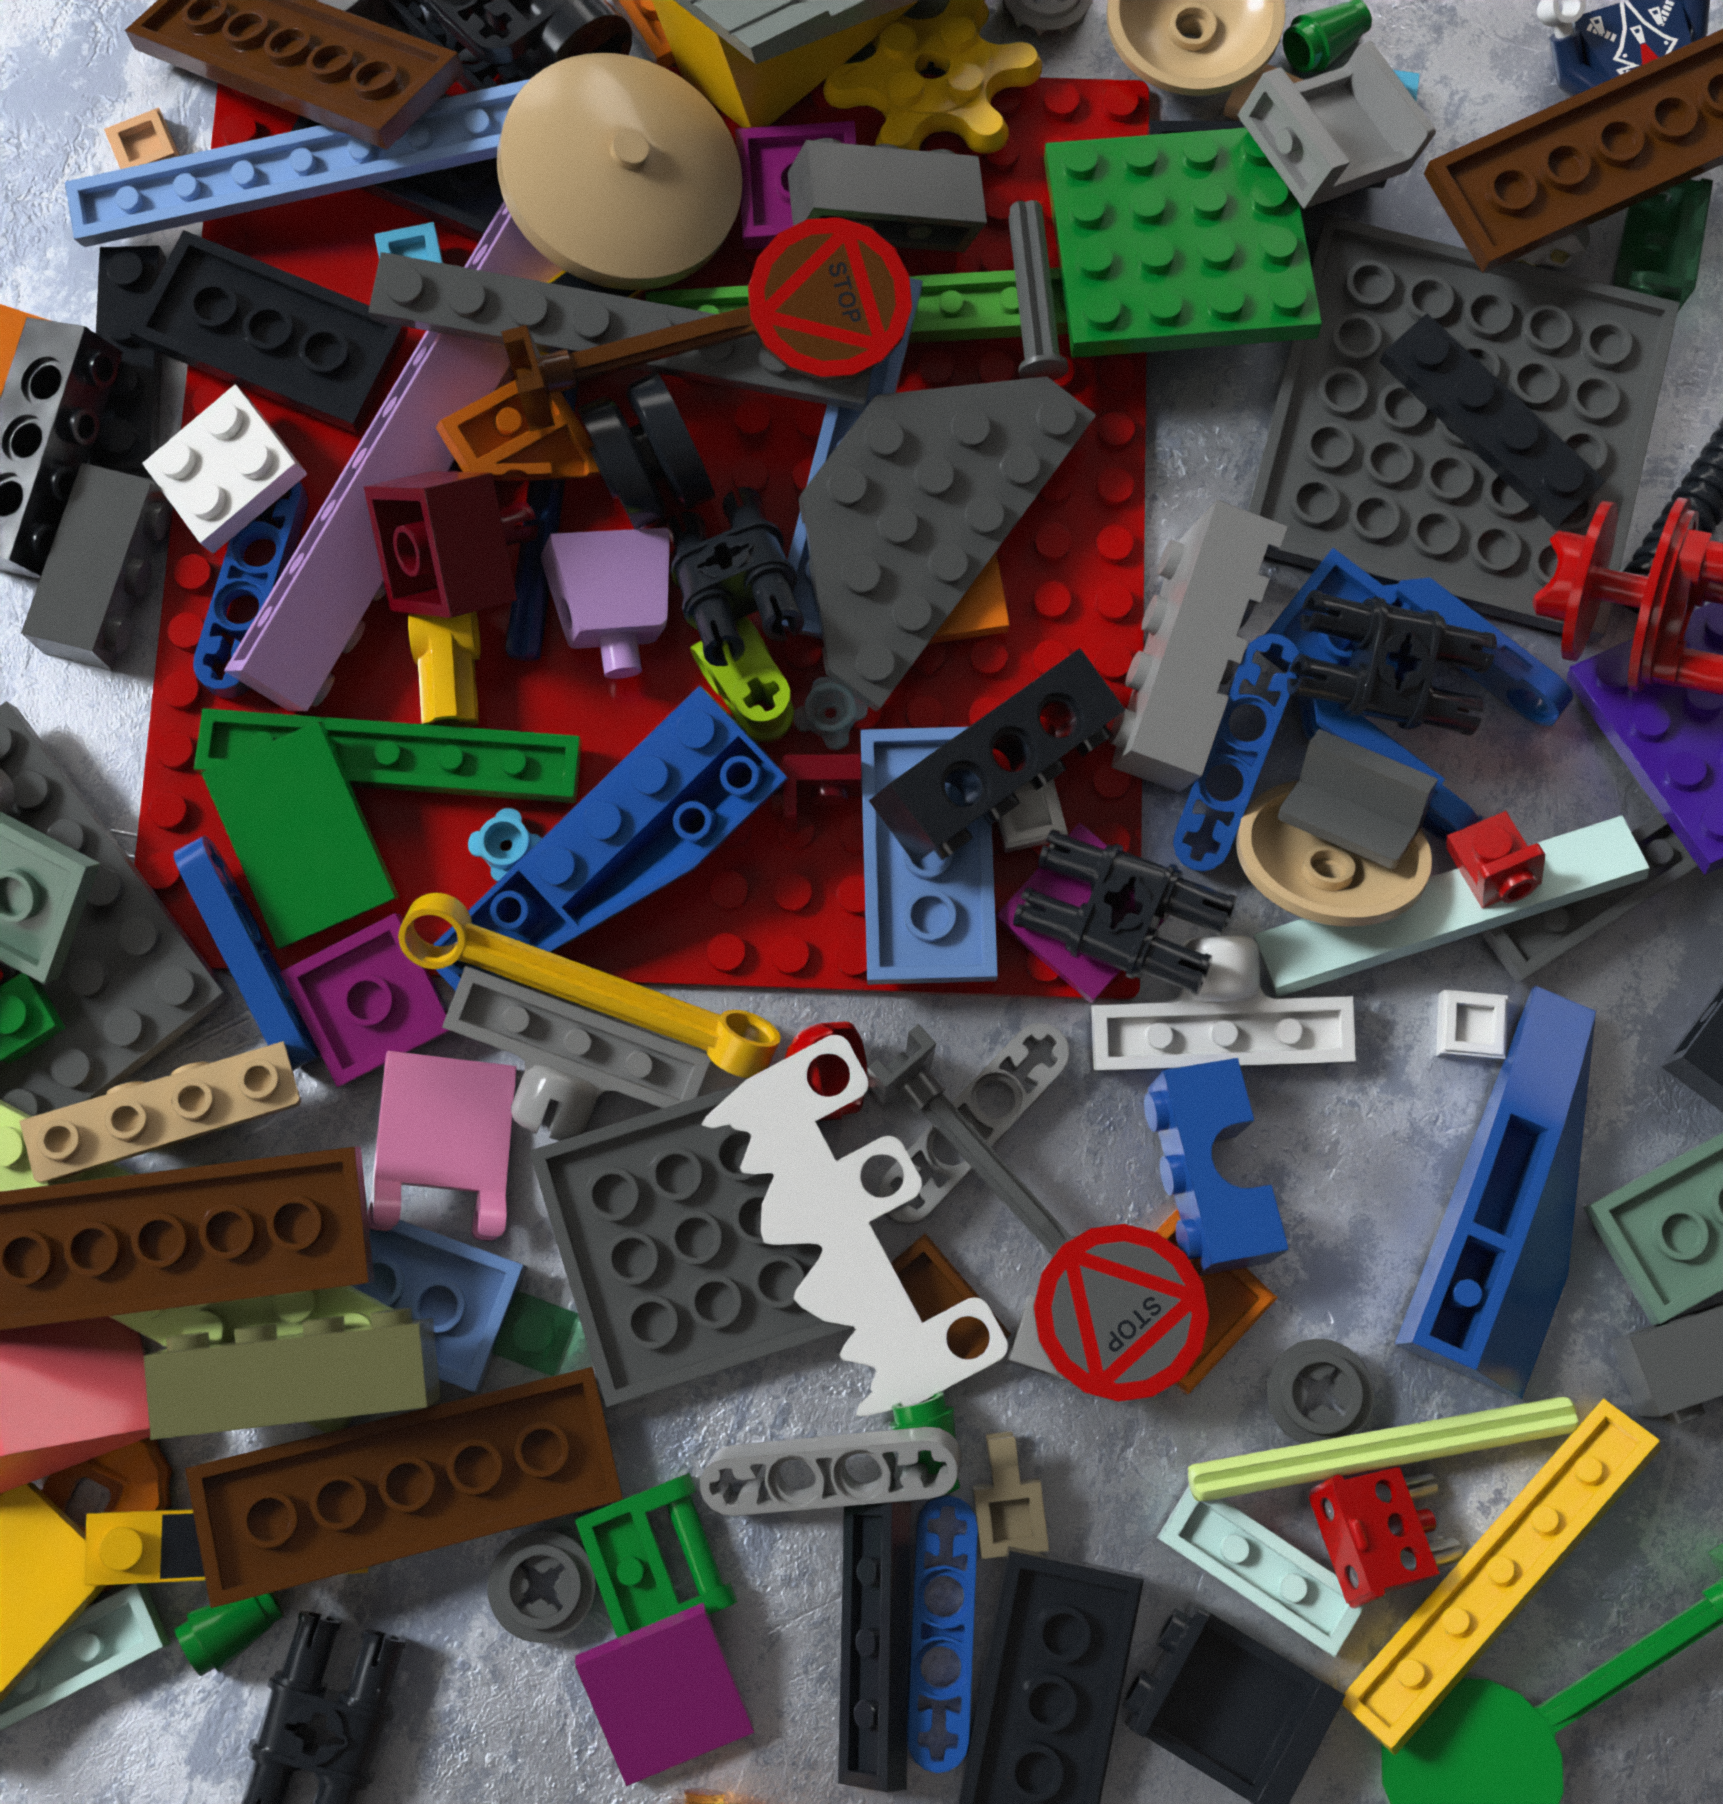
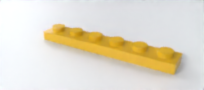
(1499, 1575)

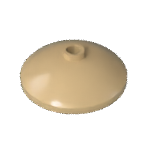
(1231, 45)
(1321, 878)

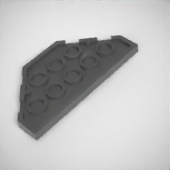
(918, 511)

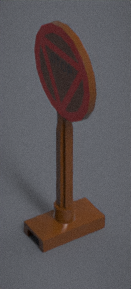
(820, 298)

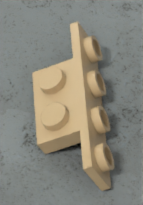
(160, 1112)

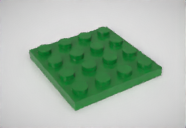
(1177, 244)

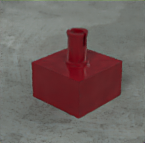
(445, 542)

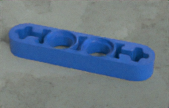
(241, 579)
(1245, 756)
(244, 949)
(949, 1631)

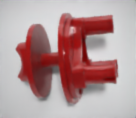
(1682, 576)

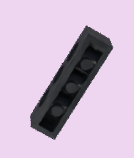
(46, 432)
(916, 802)

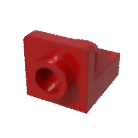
(1496, 860)

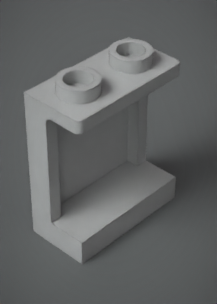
(1337, 127)

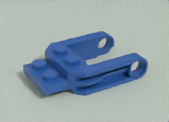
(1513, 676)

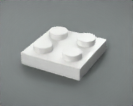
(224, 469)

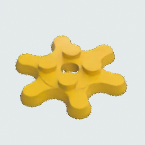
(950, 103)

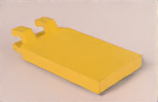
(38, 1580)

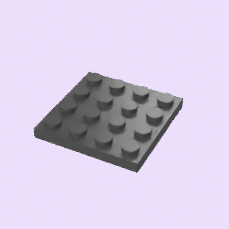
(671, 1250)

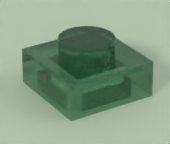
(536, 1333)

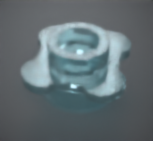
(826, 695)

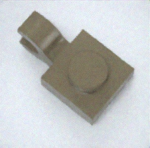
(1009, 1508)

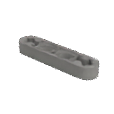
(989, 1128)
(832, 1482)

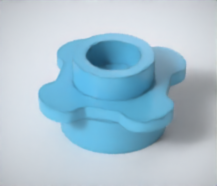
(487, 842)

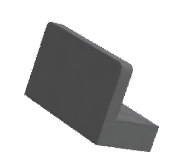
(1358, 799)

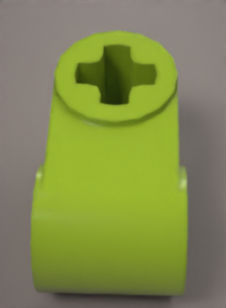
(748, 681)

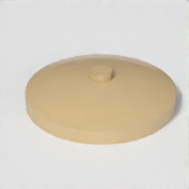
(619, 171)

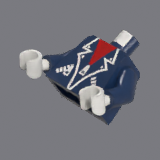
(1617, 37)

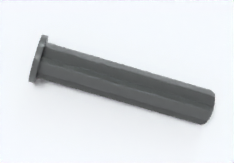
(1034, 293)

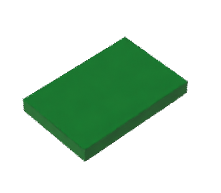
(300, 835)

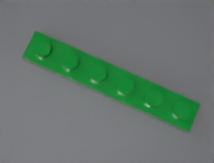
(413, 754)

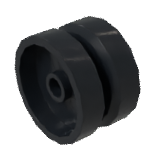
(646, 452)

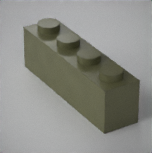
(293, 1376)

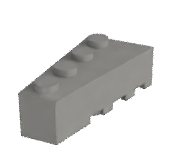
(1192, 645)

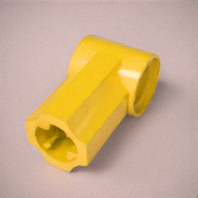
(446, 667)

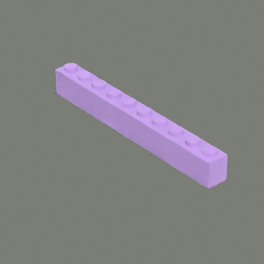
(336, 566)

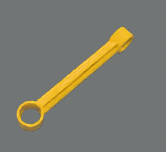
(733, 1041)

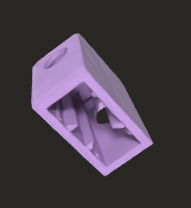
(610, 591)

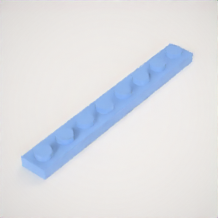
(282, 170)

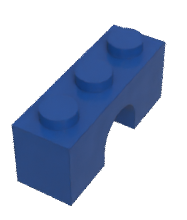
(1218, 1222)

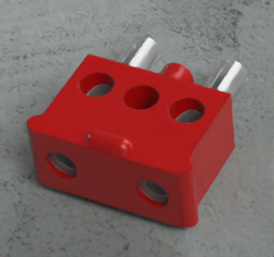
(1378, 1534)

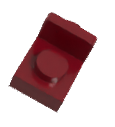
(821, 777)

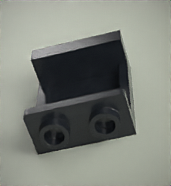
(1231, 1707)

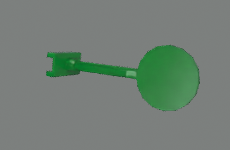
(1502, 1750)

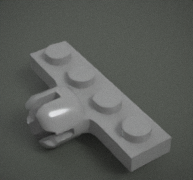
(570, 1052)

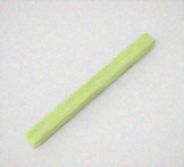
(1381, 1448)

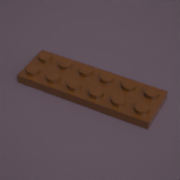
(304, 60)
(1586, 155)
(183, 1237)
(401, 1486)

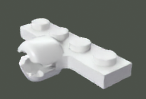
(1224, 1020)

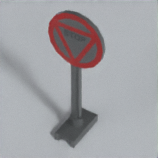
(1112, 1305)

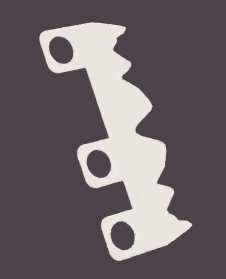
(827, 1206)

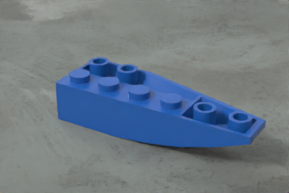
(633, 831)
(1513, 1209)

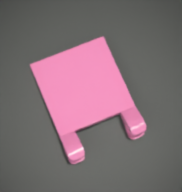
(443, 1129)

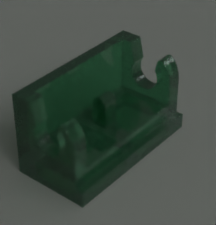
(1664, 242)

